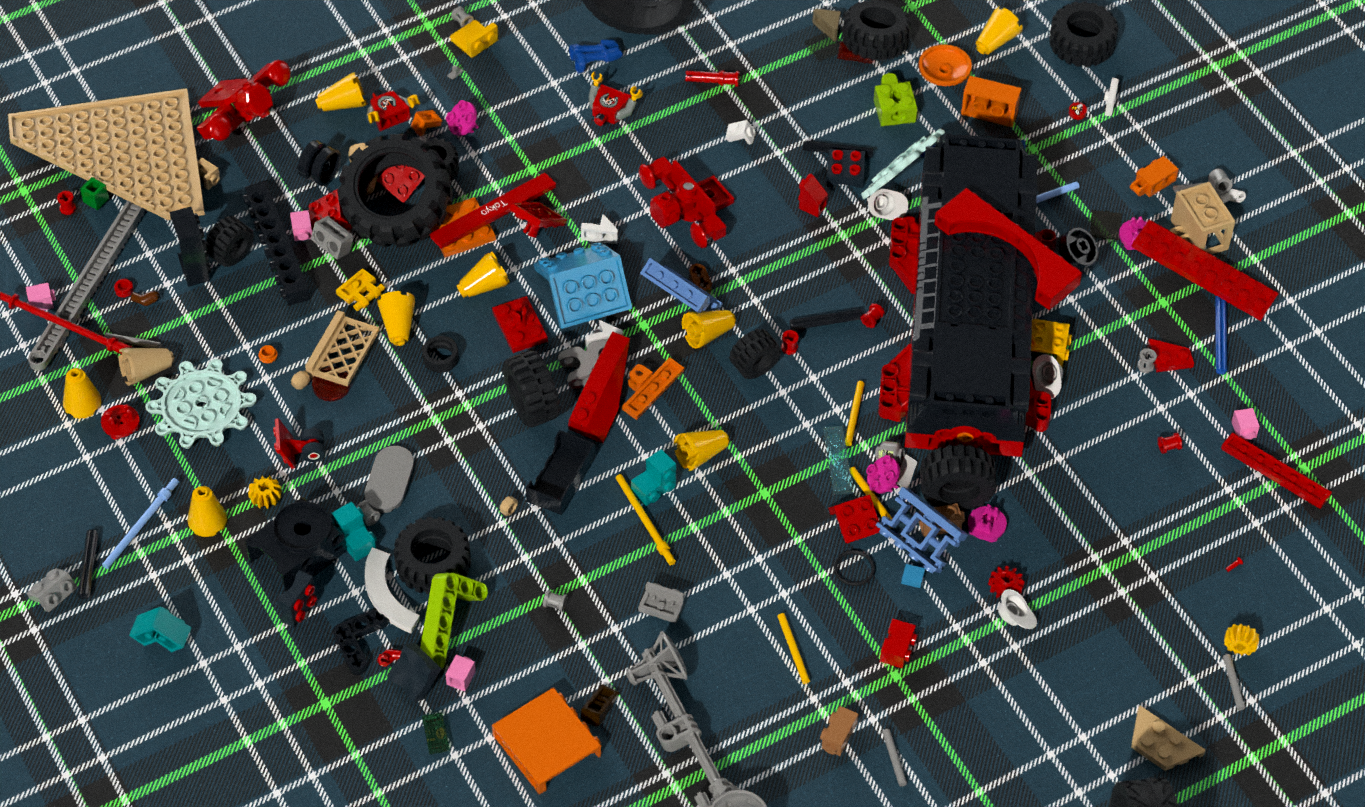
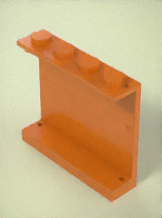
(545, 738)

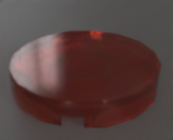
(327, 389)

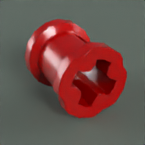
(66, 202)
(874, 313)
(790, 341)
(1169, 443)

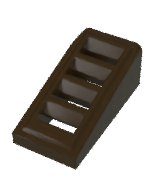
(595, 716)

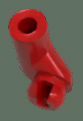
(388, 657)

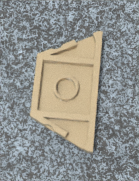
(1162, 742)

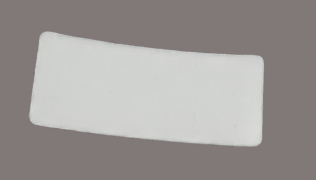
(906, 471)

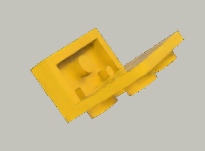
(475, 37)
(1051, 339)

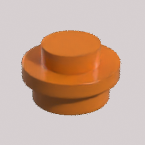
(268, 354)

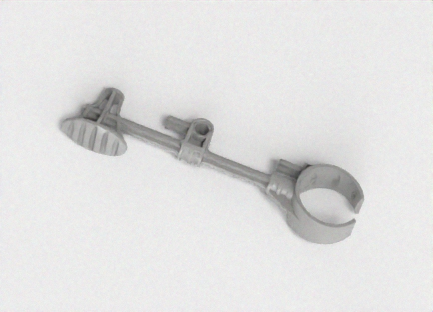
(684, 728)

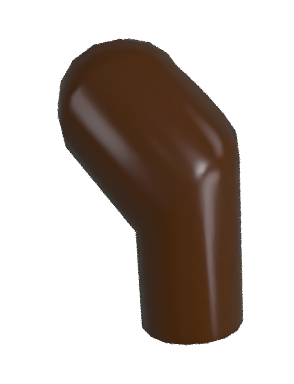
(145, 299)

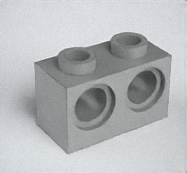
(332, 237)

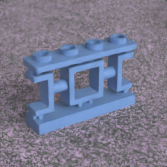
(680, 287)
(930, 517)

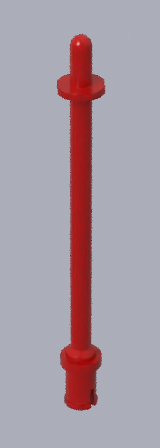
(112, 344)

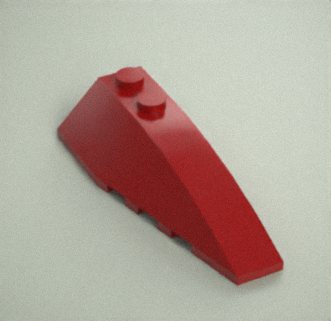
(602, 391)

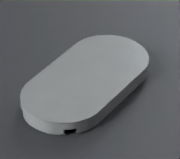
(389, 478)

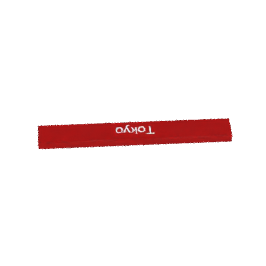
(492, 210)

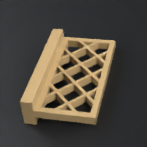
(329, 340)

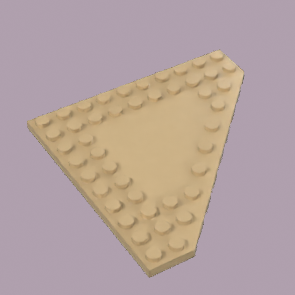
(129, 143)

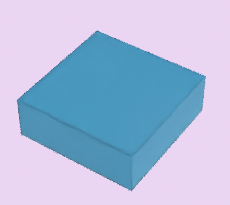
(913, 576)

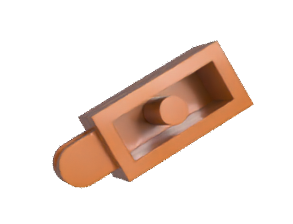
(1154, 177)

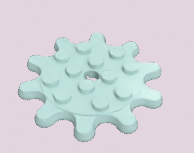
(901, 162)
(195, 386)

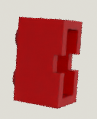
(897, 645)

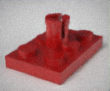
(537, 217)
(519, 324)

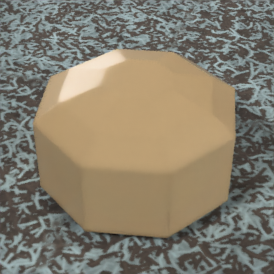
(300, 380)
(508, 505)

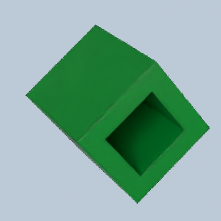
(94, 193)

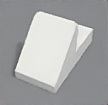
(604, 233)
(604, 333)

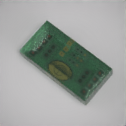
(435, 733)

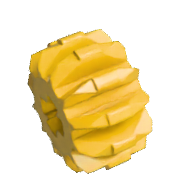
(264, 492)
(1241, 639)

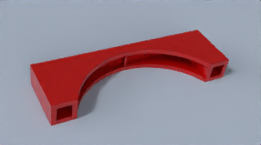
(972, 214)

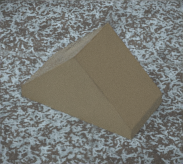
(827, 22)

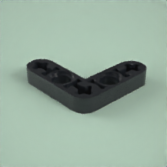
(352, 633)

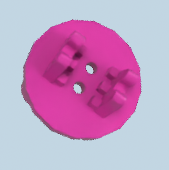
(462, 118)
(1130, 230)
(883, 475)
(987, 523)

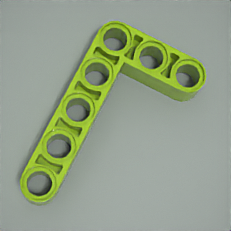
(440, 611)

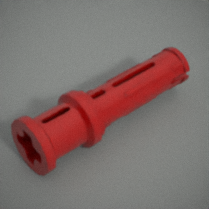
(714, 77)

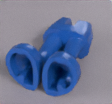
(605, 51)

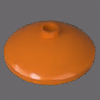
(945, 65)

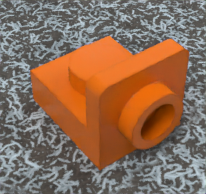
(425, 120)

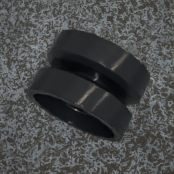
(319, 163)
(1076, 248)

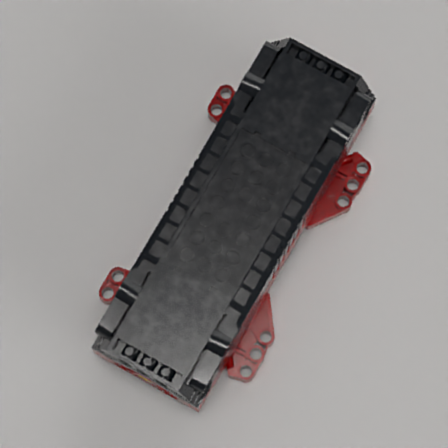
(972, 307)

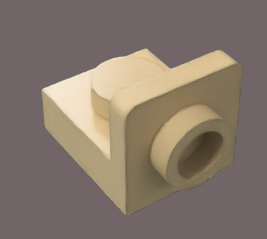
(209, 173)

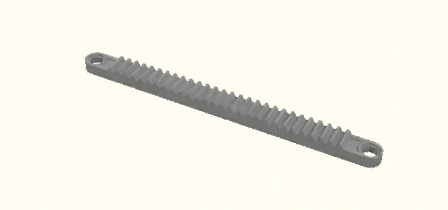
(87, 283)

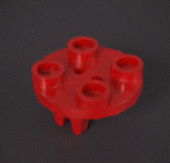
(113, 426)

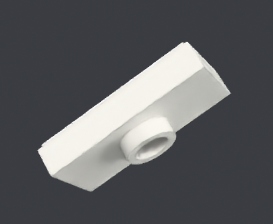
(1110, 97)

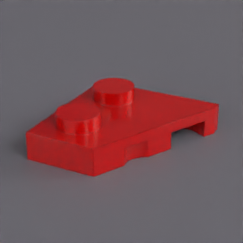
(1170, 356)

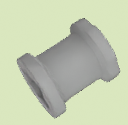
(462, 16)
(1144, 359)
(370, 515)
(555, 600)

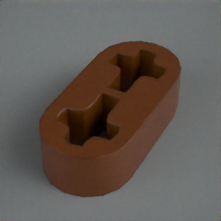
(703, 278)

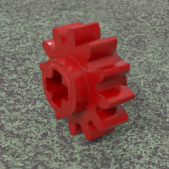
(1005, 580)

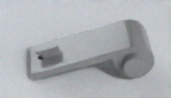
(1218, 180)

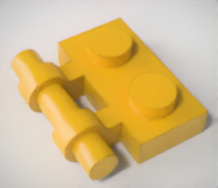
(356, 286)

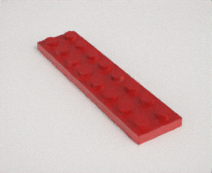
(1204, 270)

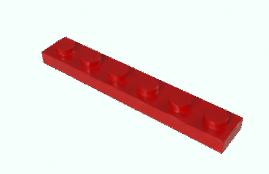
(1276, 470)

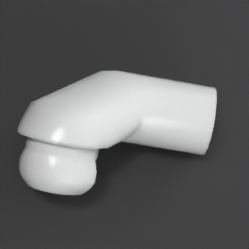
(1233, 195)

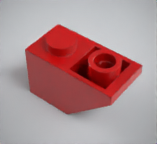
(812, 196)

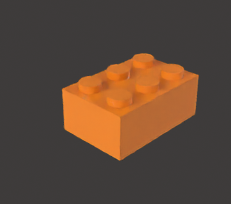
(991, 101)

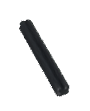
(824, 147)
(825, 319)
(87, 564)

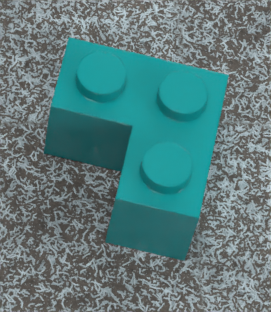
(656, 480)
(357, 538)
(160, 627)

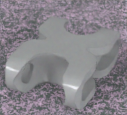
(582, 360)

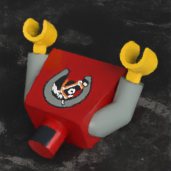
(609, 103)
(389, 109)

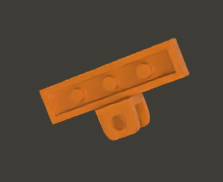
(649, 386)

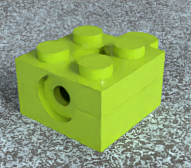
(894, 101)

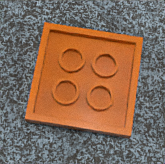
(477, 238)

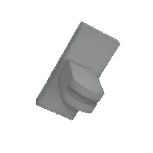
(455, 72)

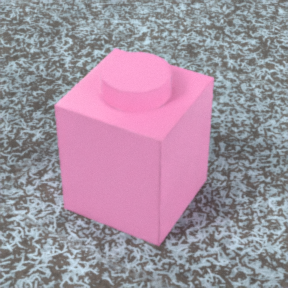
(301, 225)
(41, 296)
(1245, 423)
(460, 672)

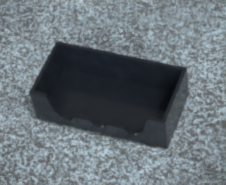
(192, 246)
(561, 473)

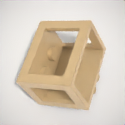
(1199, 213)

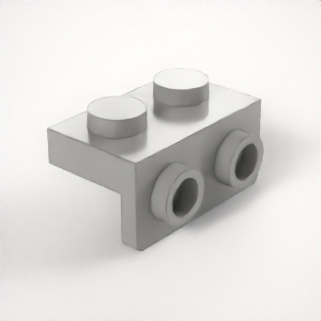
(52, 589)
(662, 602)

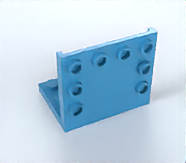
(586, 284)

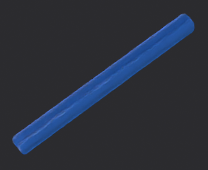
(1221, 335)

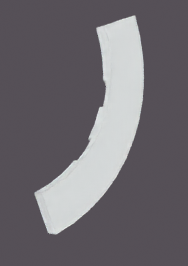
(381, 595)

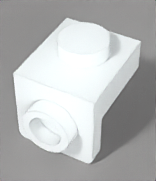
(739, 131)

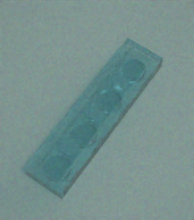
(837, 460)

